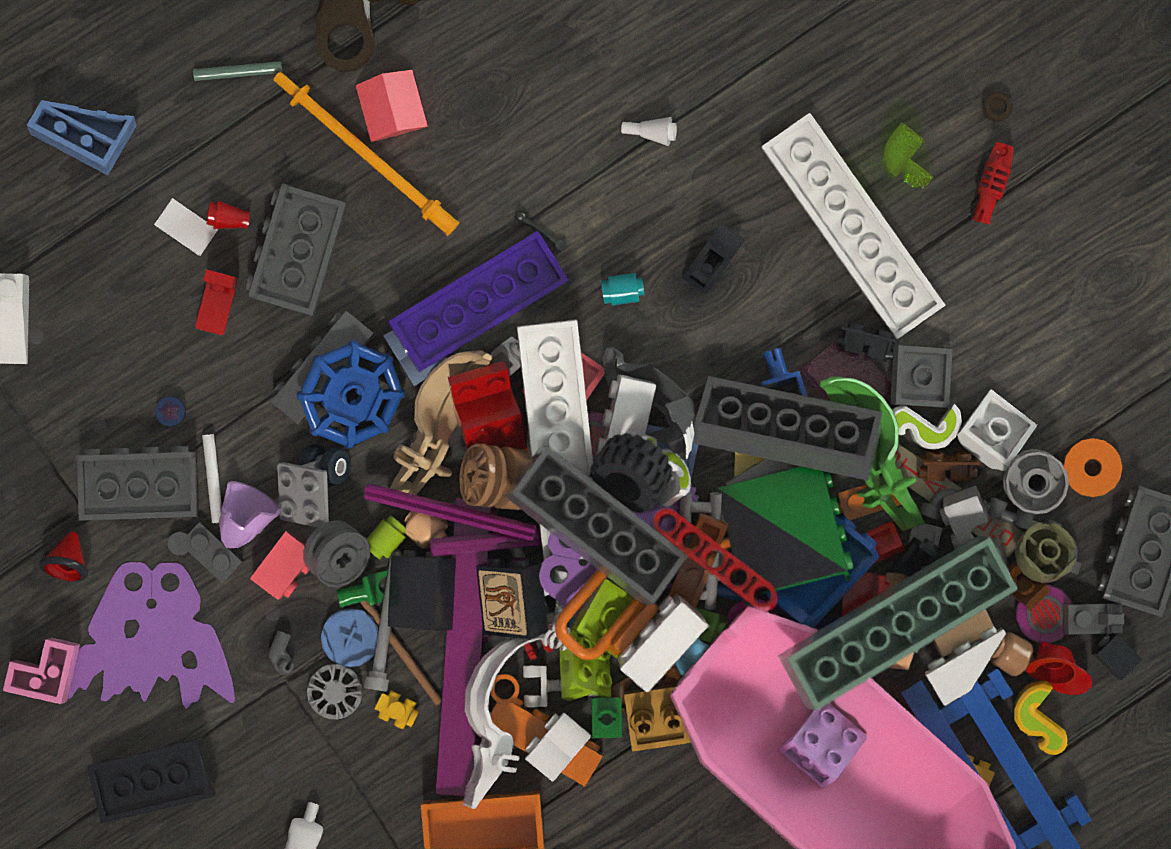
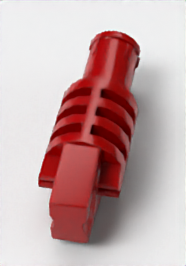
(993, 181)

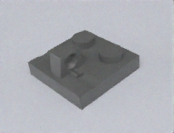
(921, 376)

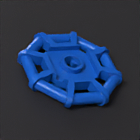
(343, 380)

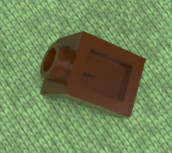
(1029, 591)

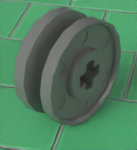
(336, 553)

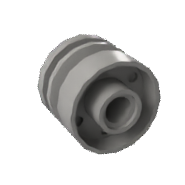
(1048, 493)

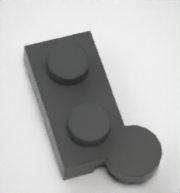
(207, 550)

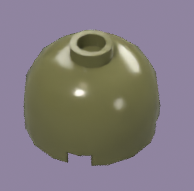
(1045, 552)

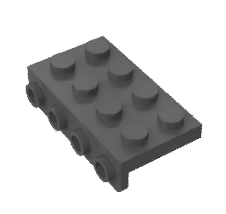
(296, 249)
(137, 484)
(1142, 554)

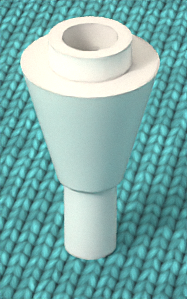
(657, 130)

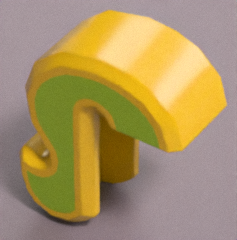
(1034, 722)

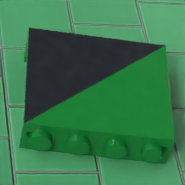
(786, 528)

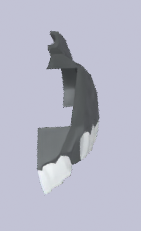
(667, 397)

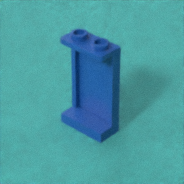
(813, 600)

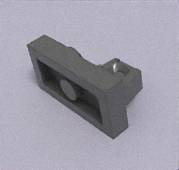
(1093, 618)

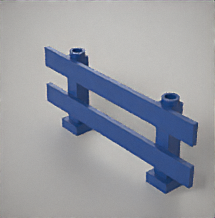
(1050, 821)

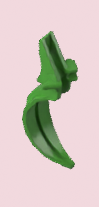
(879, 488)

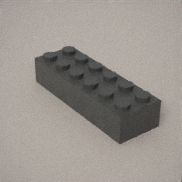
(788, 428)
(596, 525)

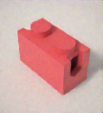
(282, 567)

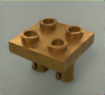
(654, 719)

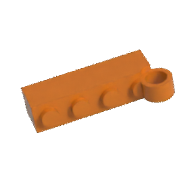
(525, 725)

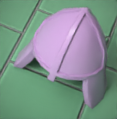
(244, 514)

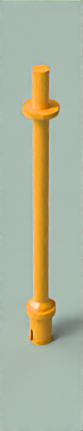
(429, 208)

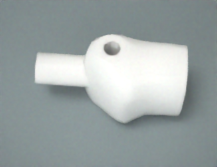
(305, 832)

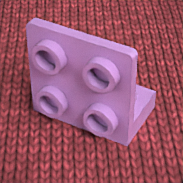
(824, 745)

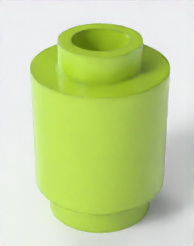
(386, 537)

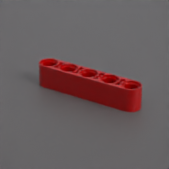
(708, 547)

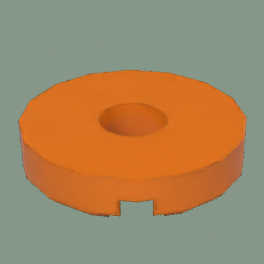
(1109, 471)

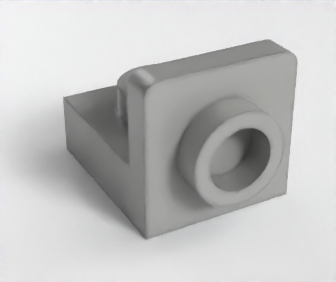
(508, 352)

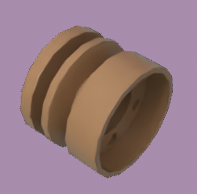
(489, 473)

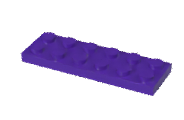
(478, 301)

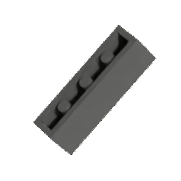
(342, 330)

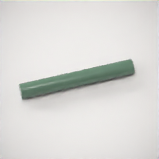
(237, 71)

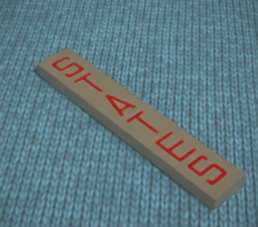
(1006, 532)

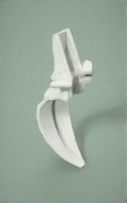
(496, 746)

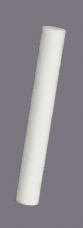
(212, 476)

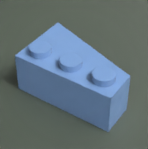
(82, 133)

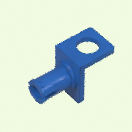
(779, 373)

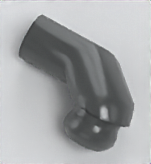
(278, 655)

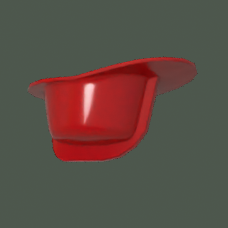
(1058, 667)

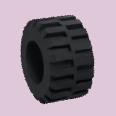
(632, 471)

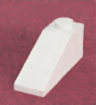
(14, 318)

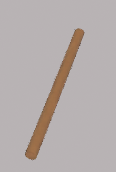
(402, 652)

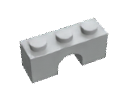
(964, 512)

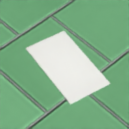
(185, 227)

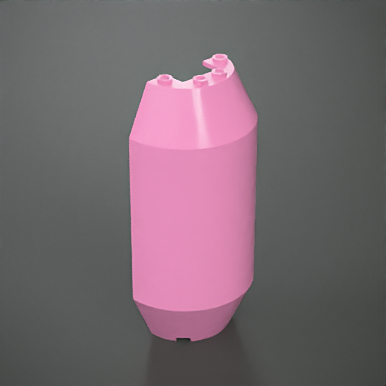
(892, 795)

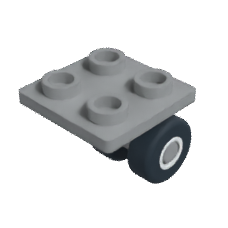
(304, 486)

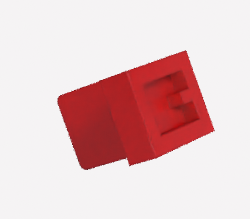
(216, 302)

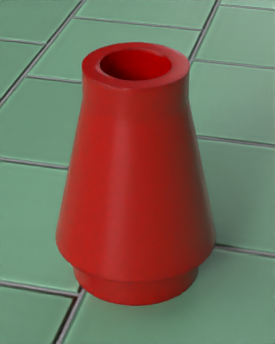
(226, 216)

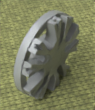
(334, 691)

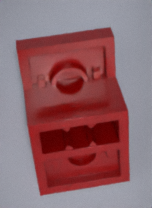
(487, 407)

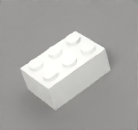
(662, 641)

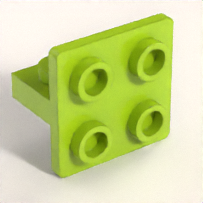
(583, 676)

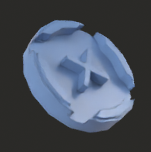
(350, 637)

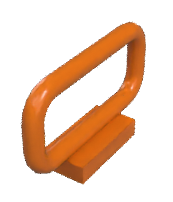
(617, 636)

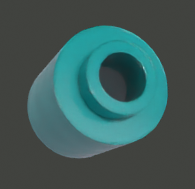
(622, 289)

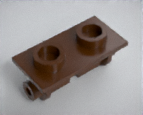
(936, 462)

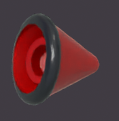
(66, 560)

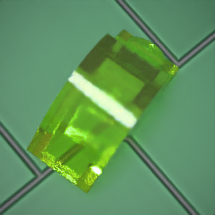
(898, 154)

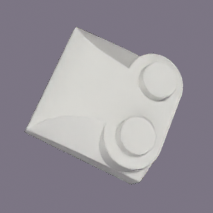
(995, 432)

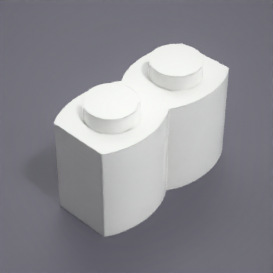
(557, 746)

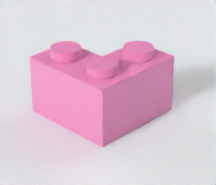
(48, 680)

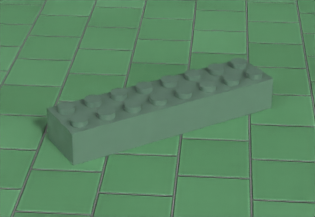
(897, 622)

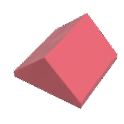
(391, 105)

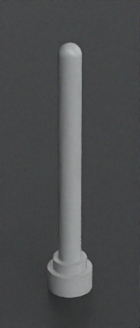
(377, 677)

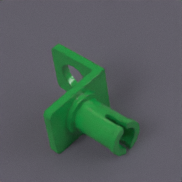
(367, 591)
(606, 718)

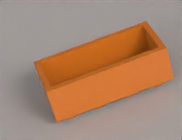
(495, 823)

